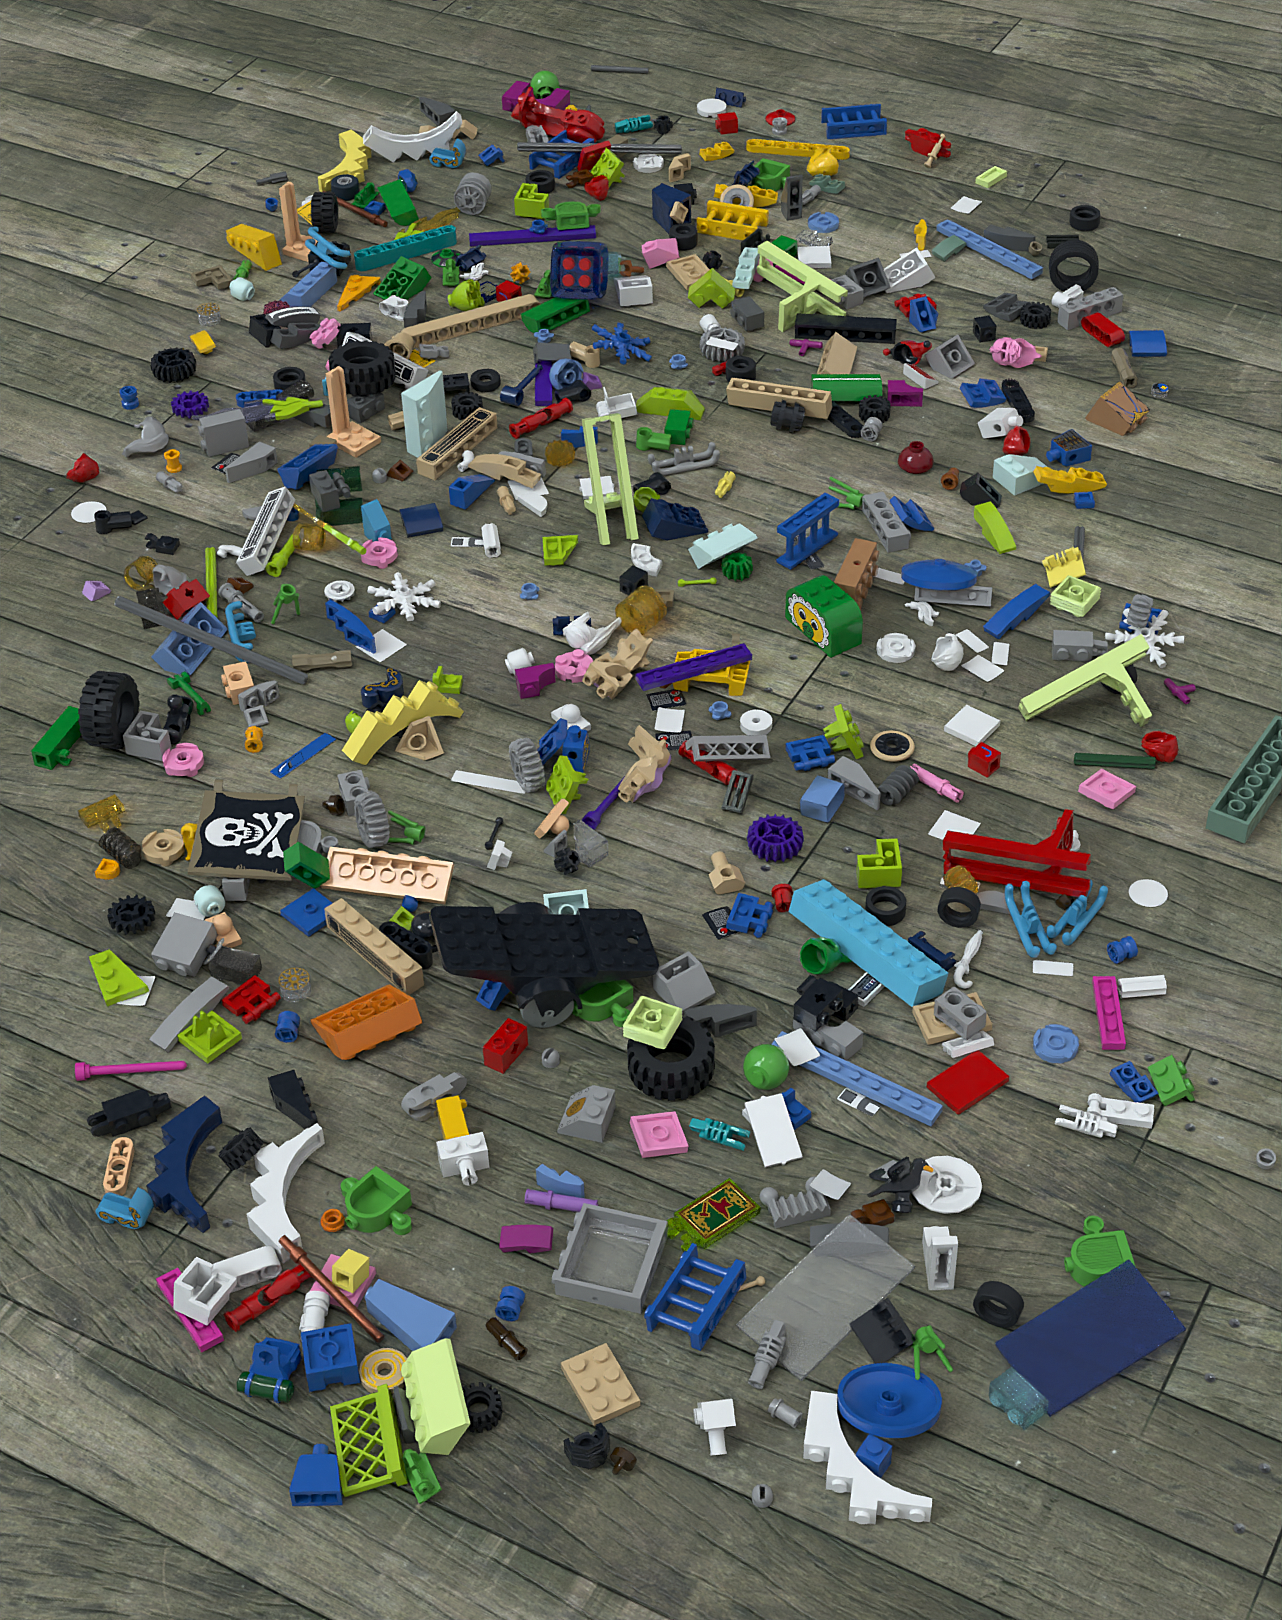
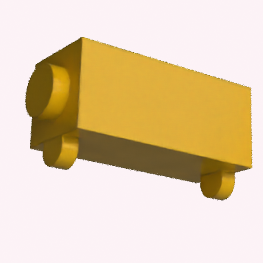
(452, 1117)

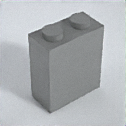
(223, 433)
(184, 944)

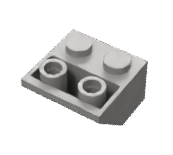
(683, 982)

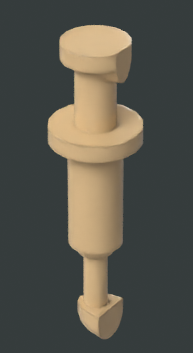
(932, 156)

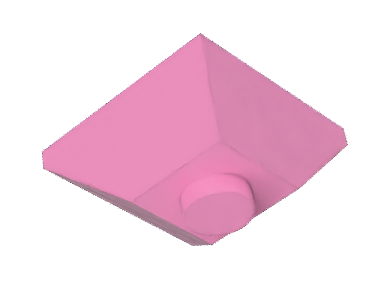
(660, 251)

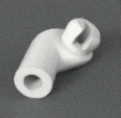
(468, 457)
(231, 549)

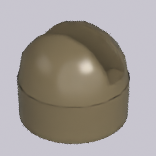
(1032, 248)

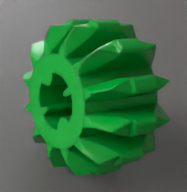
(737, 566)

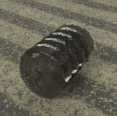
(300, 390)
(121, 847)

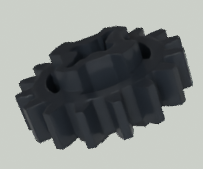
(131, 914)

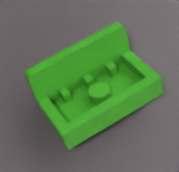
(1171, 1080)

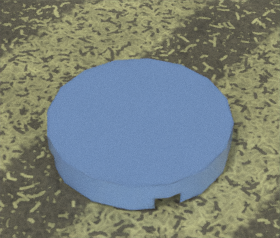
(823, 222)
(1055, 1043)

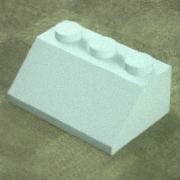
(720, 544)

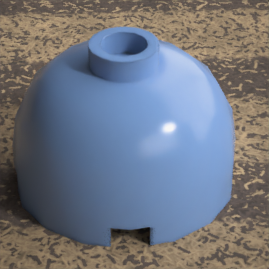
(565, 372)

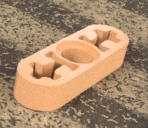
(114, 1159)

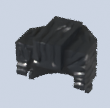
(587, 1449)

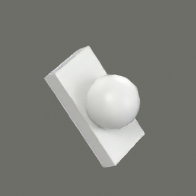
(572, 714)

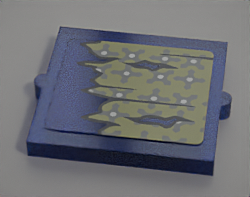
(488, 291)

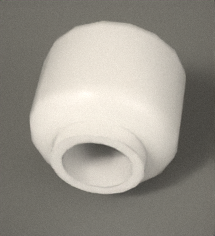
(519, 659)

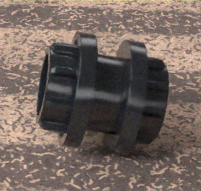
(787, 416)

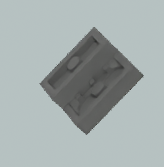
(1005, 306)

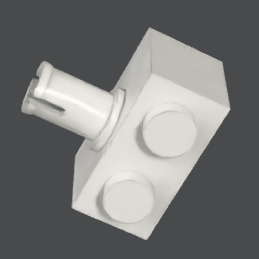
(463, 1156)
(714, 1418)

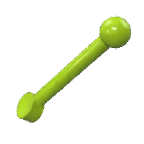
(681, 582)

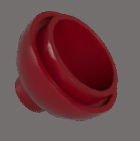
(915, 458)

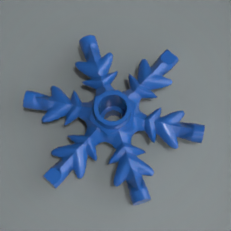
(621, 342)

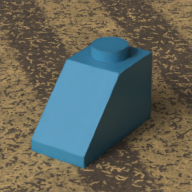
(375, 521)

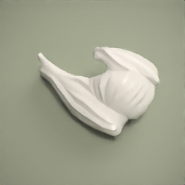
(586, 638)

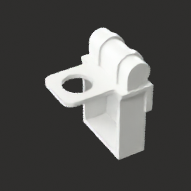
(620, 404)

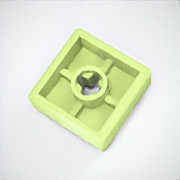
(1075, 596)
(652, 1022)

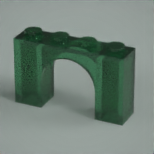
(349, 509)

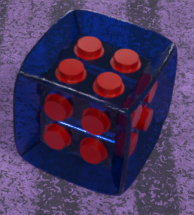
(579, 270)

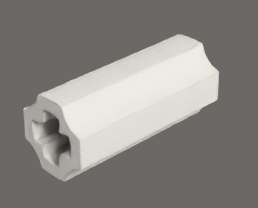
(491, 540)
(1142, 986)

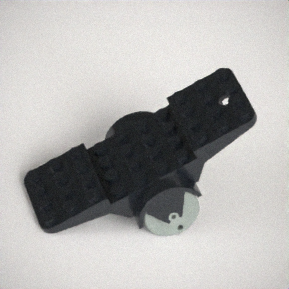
(543, 954)

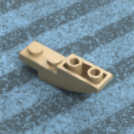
(501, 465)

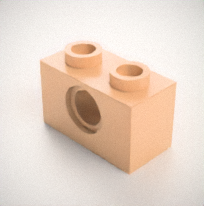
(237, 680)

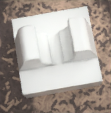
(500, 856)

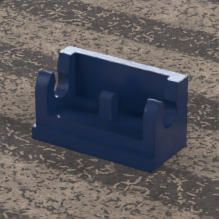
(931, 952)

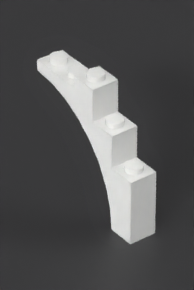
(414, 145)
(277, 1169)
(847, 1474)

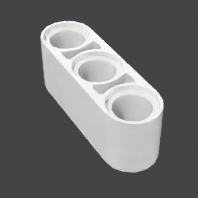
(251, 1267)

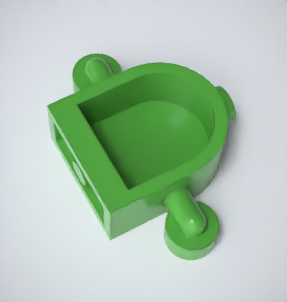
(771, 175)
(571, 214)
(606, 1001)
(376, 1203)
(1096, 1252)

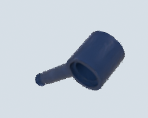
(515, 395)

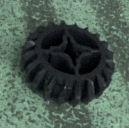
(173, 364)

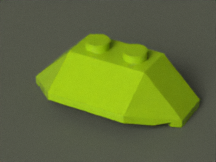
(662, 399)

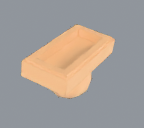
(554, 820)
(226, 930)

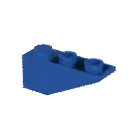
(468, 489)

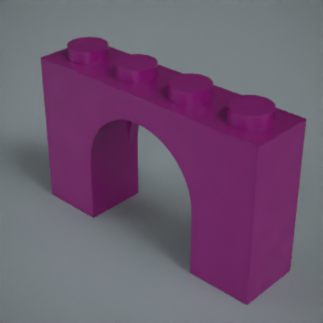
(558, 99)

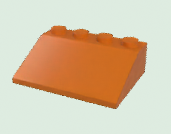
(367, 1021)

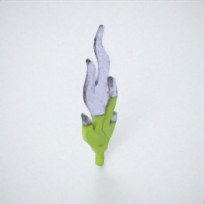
(271, 409)

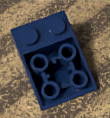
(672, 520)

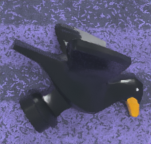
(900, 1180)

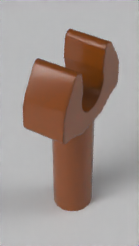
(629, 268)

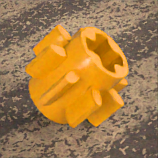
(520, 273)

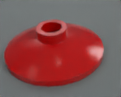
(780, 113)

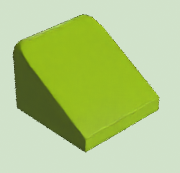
(403, 918)

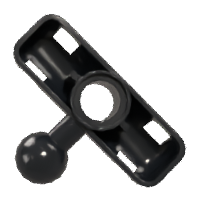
(178, 717)

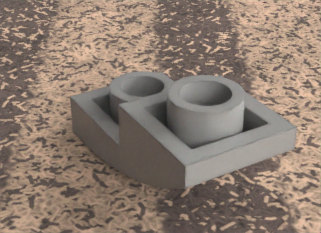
(259, 694)

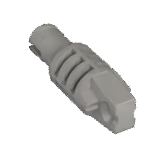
(768, 1354)

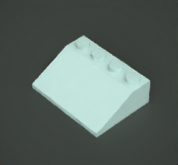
(424, 414)

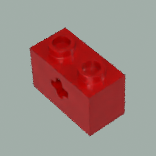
(185, 598)
(505, 1045)

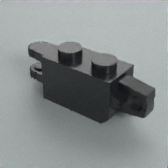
(128, 1113)

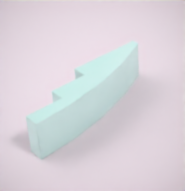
(746, 269)

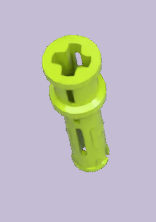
(280, 559)

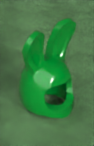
(821, 955)

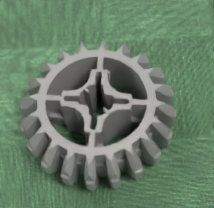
(718, 353)
(526, 765)
(371, 819)

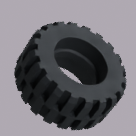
(366, 366)
(107, 708)
(675, 1078)

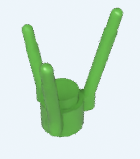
(853, 497)
(286, 596)
(413, 831)
(928, 1342)

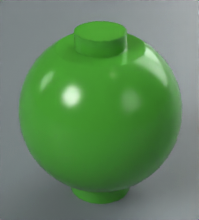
(544, 84)
(766, 1067)

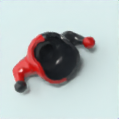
(908, 351)

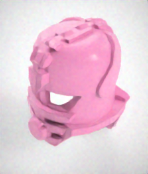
(1013, 352)

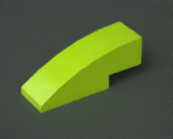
(994, 527)

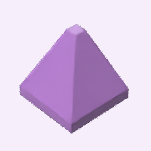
(592, 381)

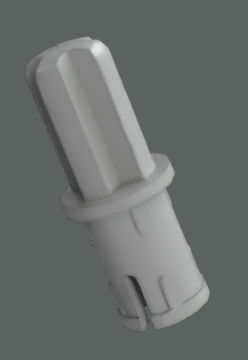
(809, 194)
(169, 482)

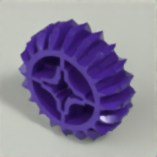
(775, 838)

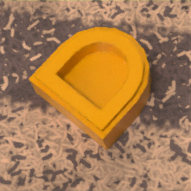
(107, 869)

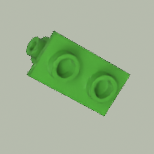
(450, 273)
(544, 287)
(420, 1475)

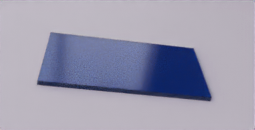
(1090, 1336)

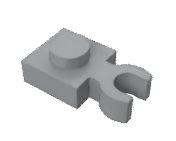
(431, 351)

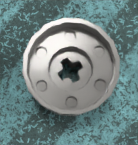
(472, 193)

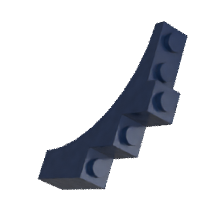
(173, 1163)

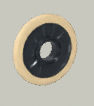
(880, 748)

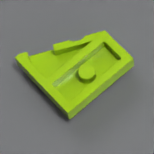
(558, 548)

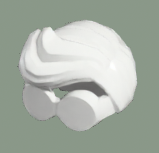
(947, 653)

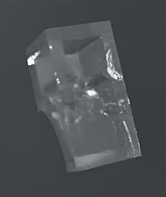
(589, 844)

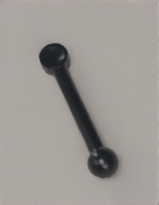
(296, 273)
(489, 844)

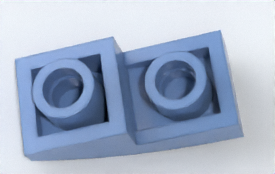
(564, 1184)

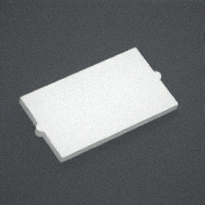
(773, 1130)

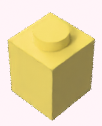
(350, 1270)

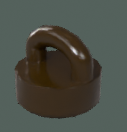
(334, 804)
(622, 1459)

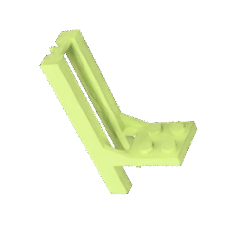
(802, 297)
(598, 503)
(1105, 669)

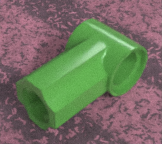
(647, 439)

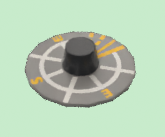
(212, 950)

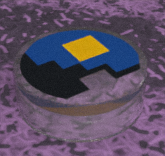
(1160, 390)

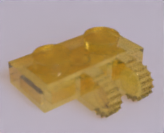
(101, 811)

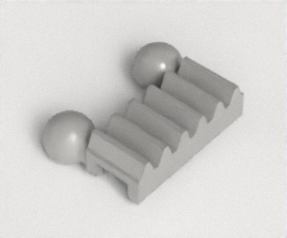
(795, 1209)

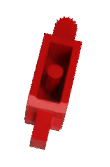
(923, 142)

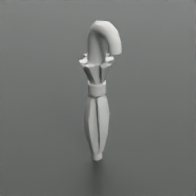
(963, 966)

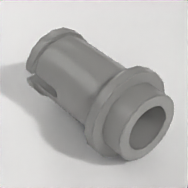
(784, 1412)

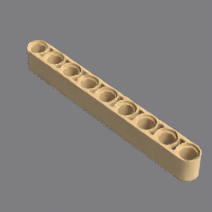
(471, 320)

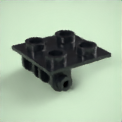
(882, 1331)

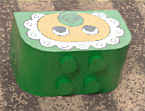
(825, 615)

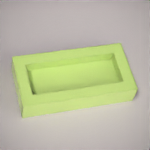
(991, 177)

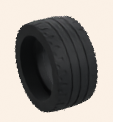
(1070, 249)

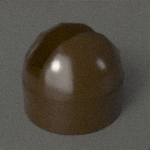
(1064, 901)

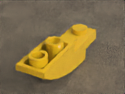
(761, 196)
(1074, 481)

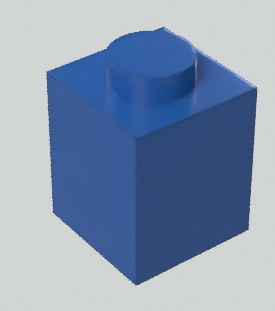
(875, 1455)

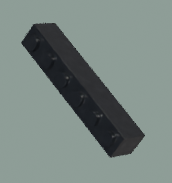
(850, 327)

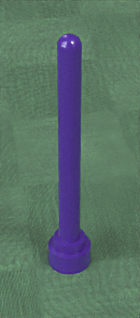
(593, 818)

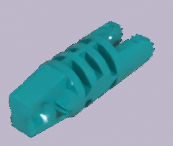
(634, 124)
(719, 1132)

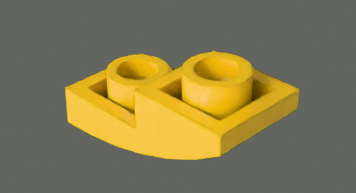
(718, 152)
(921, 232)
(203, 342)

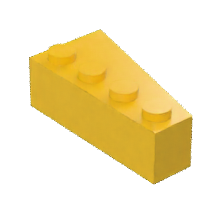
(255, 245)

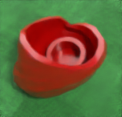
(597, 187)
(1017, 442)
(84, 469)
(1161, 746)

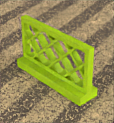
(390, 1442)

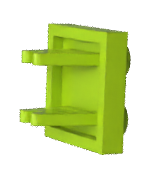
(609, 166)
(848, 731)
(564, 782)
(209, 1036)

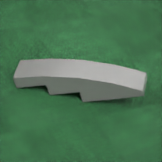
(201, 999)

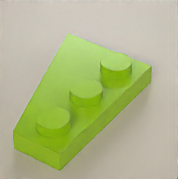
(116, 978)

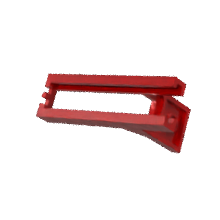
(1050, 851)

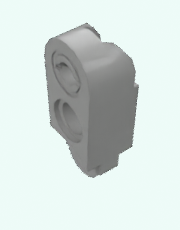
(536, 134)
(421, 1101)

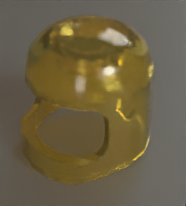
(313, 539)
(144, 566)

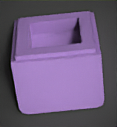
(95, 589)

